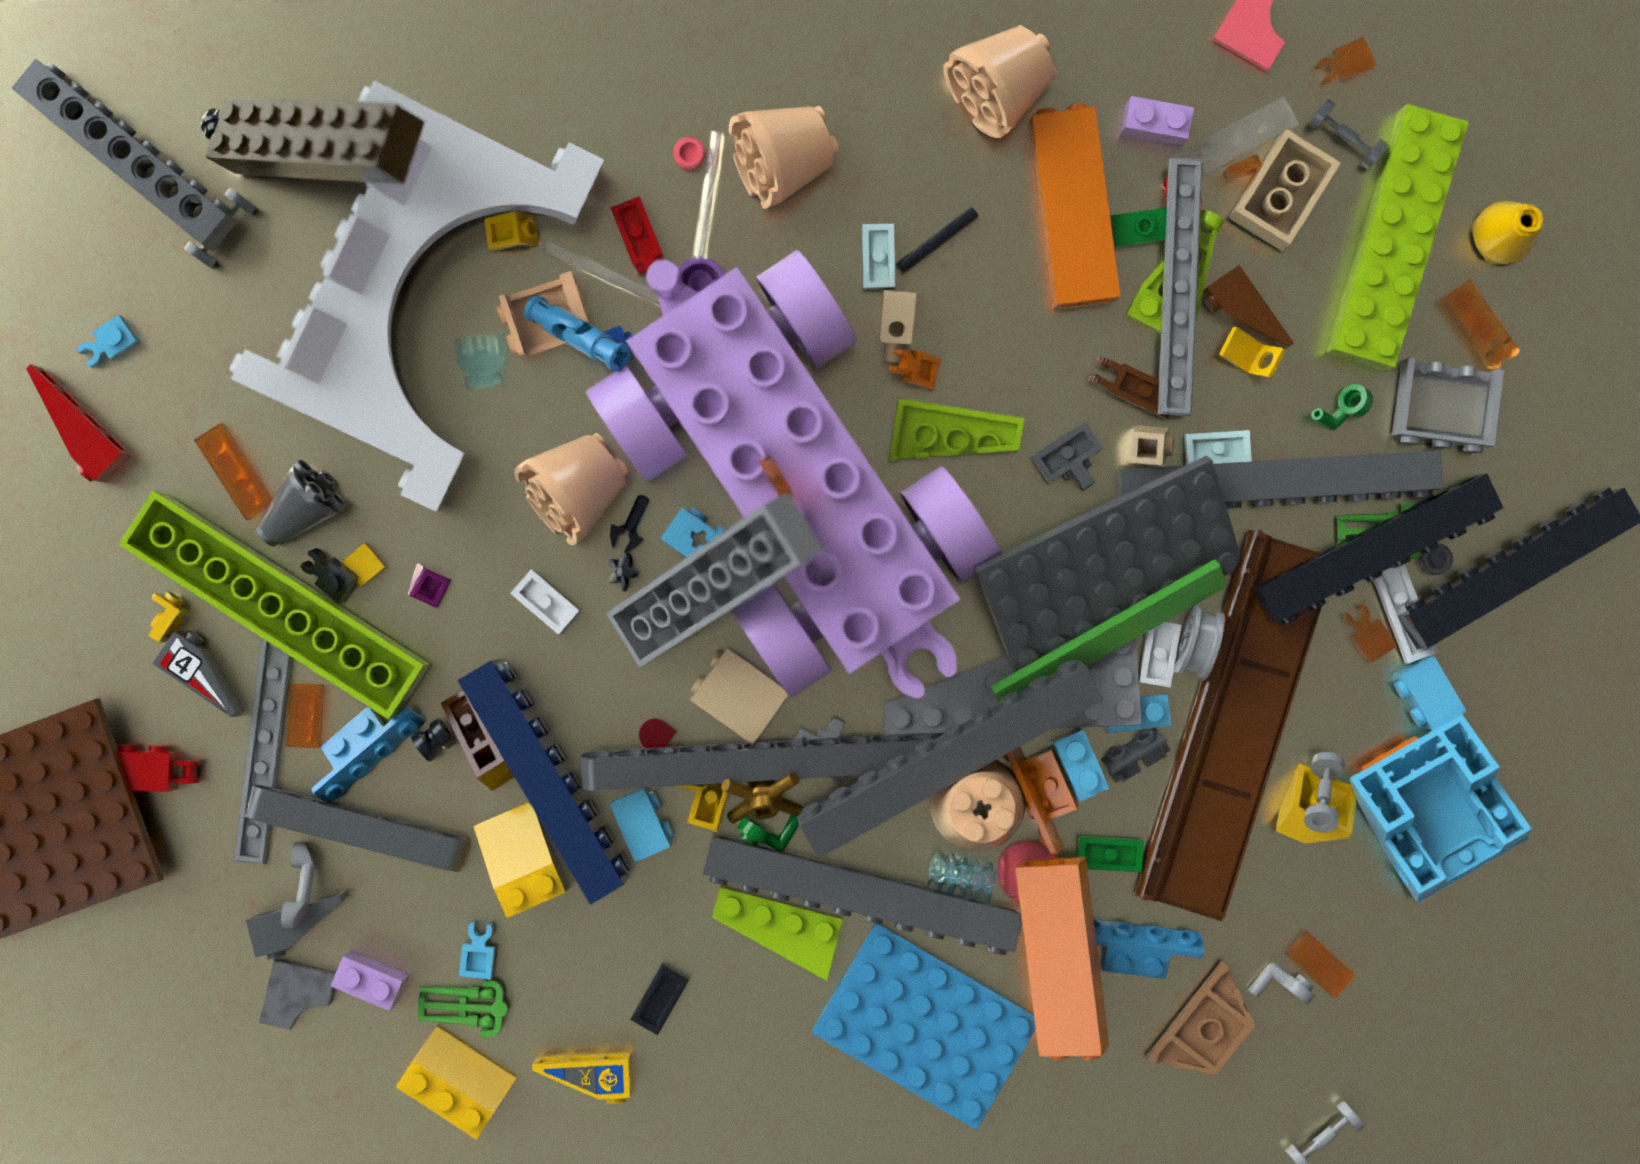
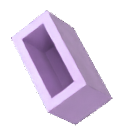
(1156, 121)
(370, 980)

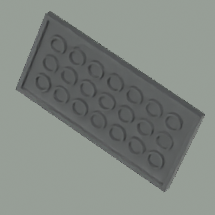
(1107, 561)

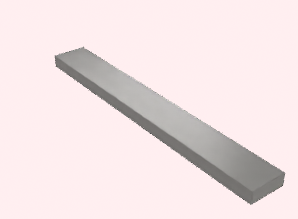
(1180, 287)
(263, 748)

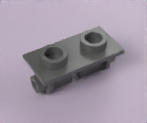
(1147, 745)

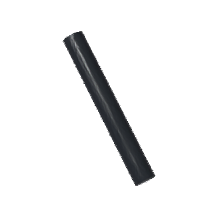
(937, 240)

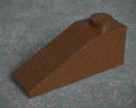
(1242, 305)
(476, 742)

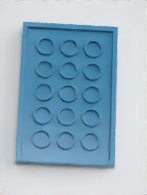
(926, 1025)

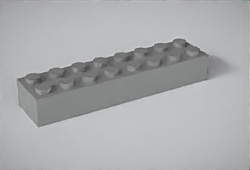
(715, 579)

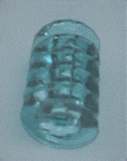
(962, 875)

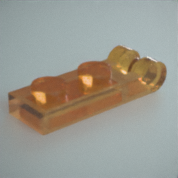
(1480, 325)

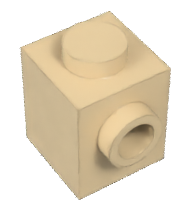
(1151, 445)

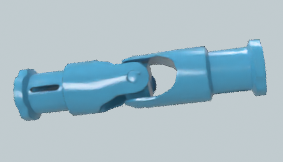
(577, 333)

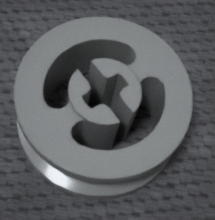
(1199, 642)

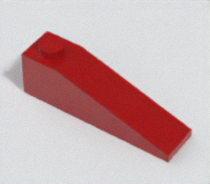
(85, 439)

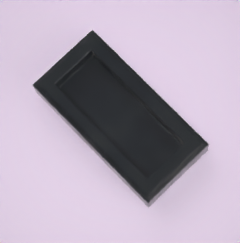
(660, 998)

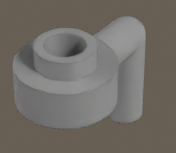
(1298, 986)

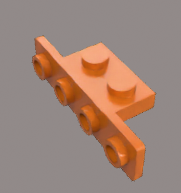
(1046, 792)

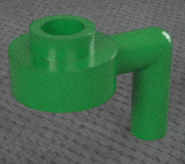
(1347, 406)
(754, 833)

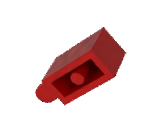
(155, 768)

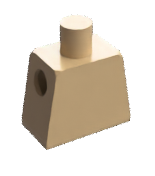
(896, 307)

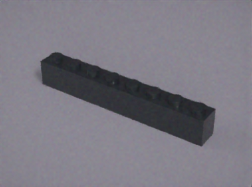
(1377, 548)
(1519, 568)

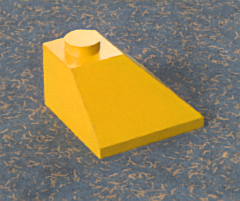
(1303, 794)

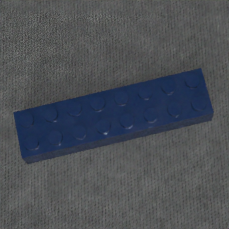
(545, 780)

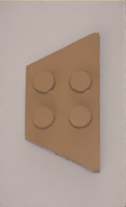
(1207, 1027)

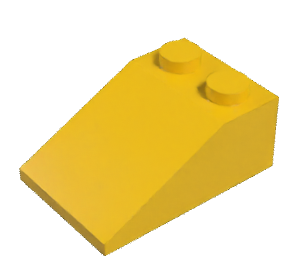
(520, 860)

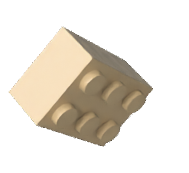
(1284, 190)

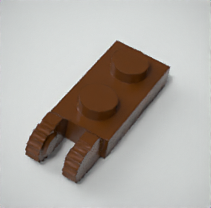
(1129, 385)

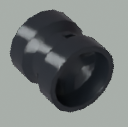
(433, 740)

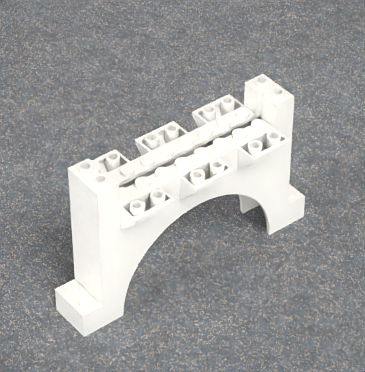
(341, 349)

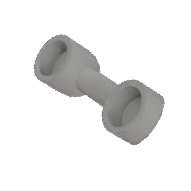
(295, 912)

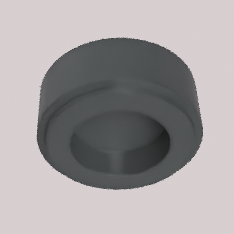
(1436, 561)

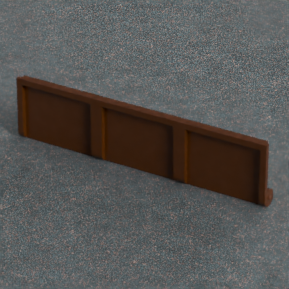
(1229, 742)

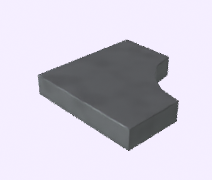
(292, 990)

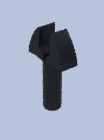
(630, 525)

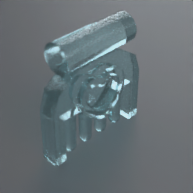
(482, 364)

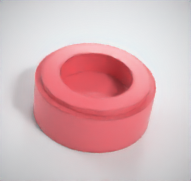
(689, 153)

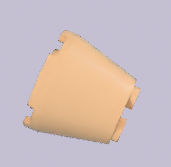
(1000, 77)
(781, 150)
(572, 485)
(1004, 812)

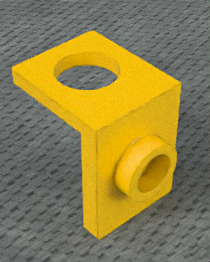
(1249, 353)

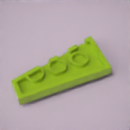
(945, 430)
(785, 928)

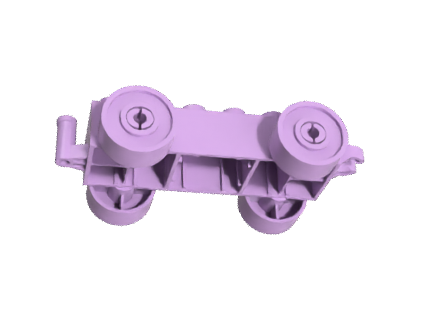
(746, 396)

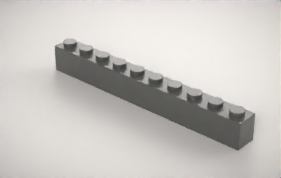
(1312, 478)
(949, 757)
(863, 893)

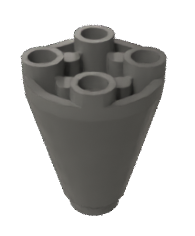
(299, 504)

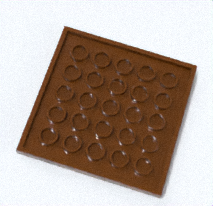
(67, 820)

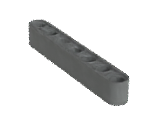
(356, 828)

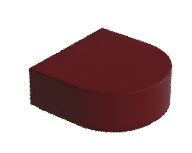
(656, 733)

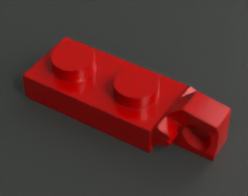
(637, 234)

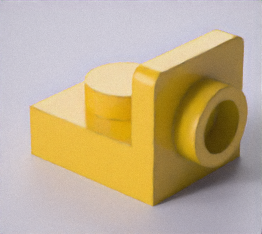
(510, 230)
(169, 620)

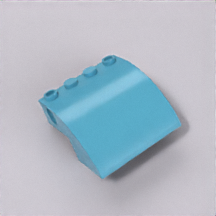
(1439, 808)

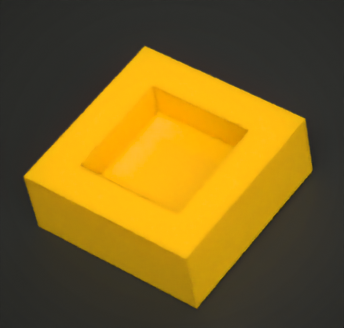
(365, 564)

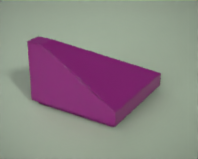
(428, 585)

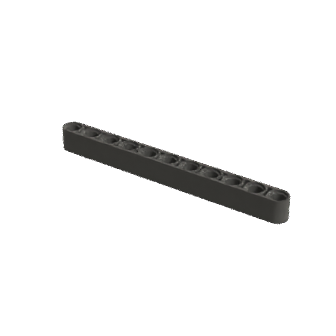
(742, 761)

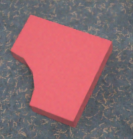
(1250, 33)

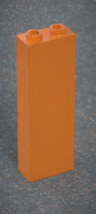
(1074, 206)
(1062, 958)

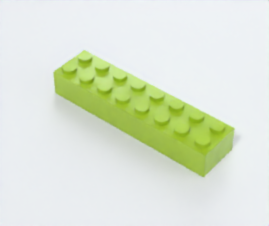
(1396, 237)

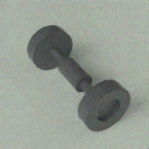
(1348, 134)
(239, 201)

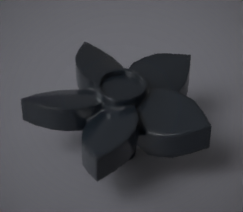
(622, 571)

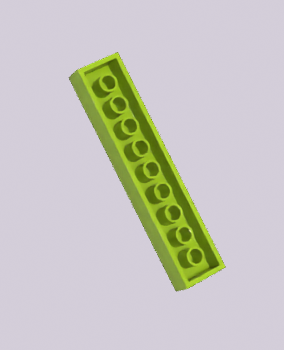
(274, 604)

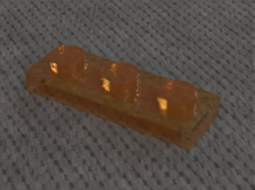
(234, 471)

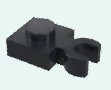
(332, 575)

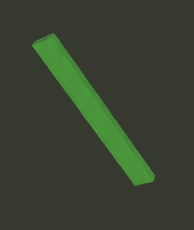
(1121, 627)

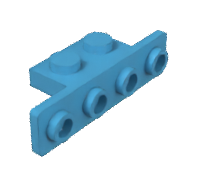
(360, 747)
(1144, 949)

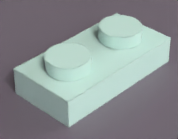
(878, 256)
(1219, 446)

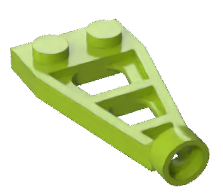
(1147, 303)

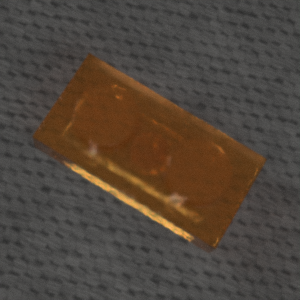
(305, 715)
(1320, 964)

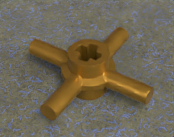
(762, 798)

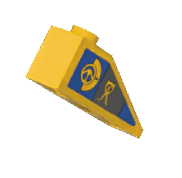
(594, 1075)

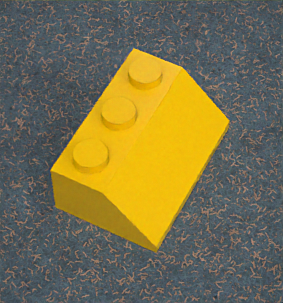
(456, 1082)

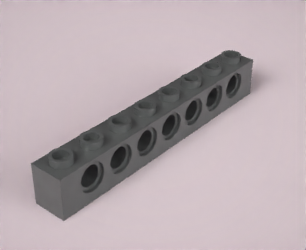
(37, 88)

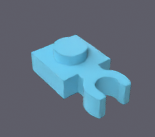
(111, 339)
(478, 957)

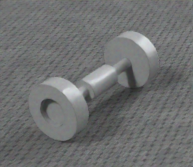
(1321, 816)
(1327, 1135)

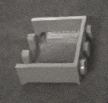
(1447, 405)

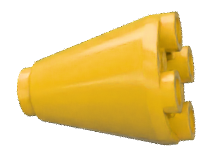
(1507, 231)

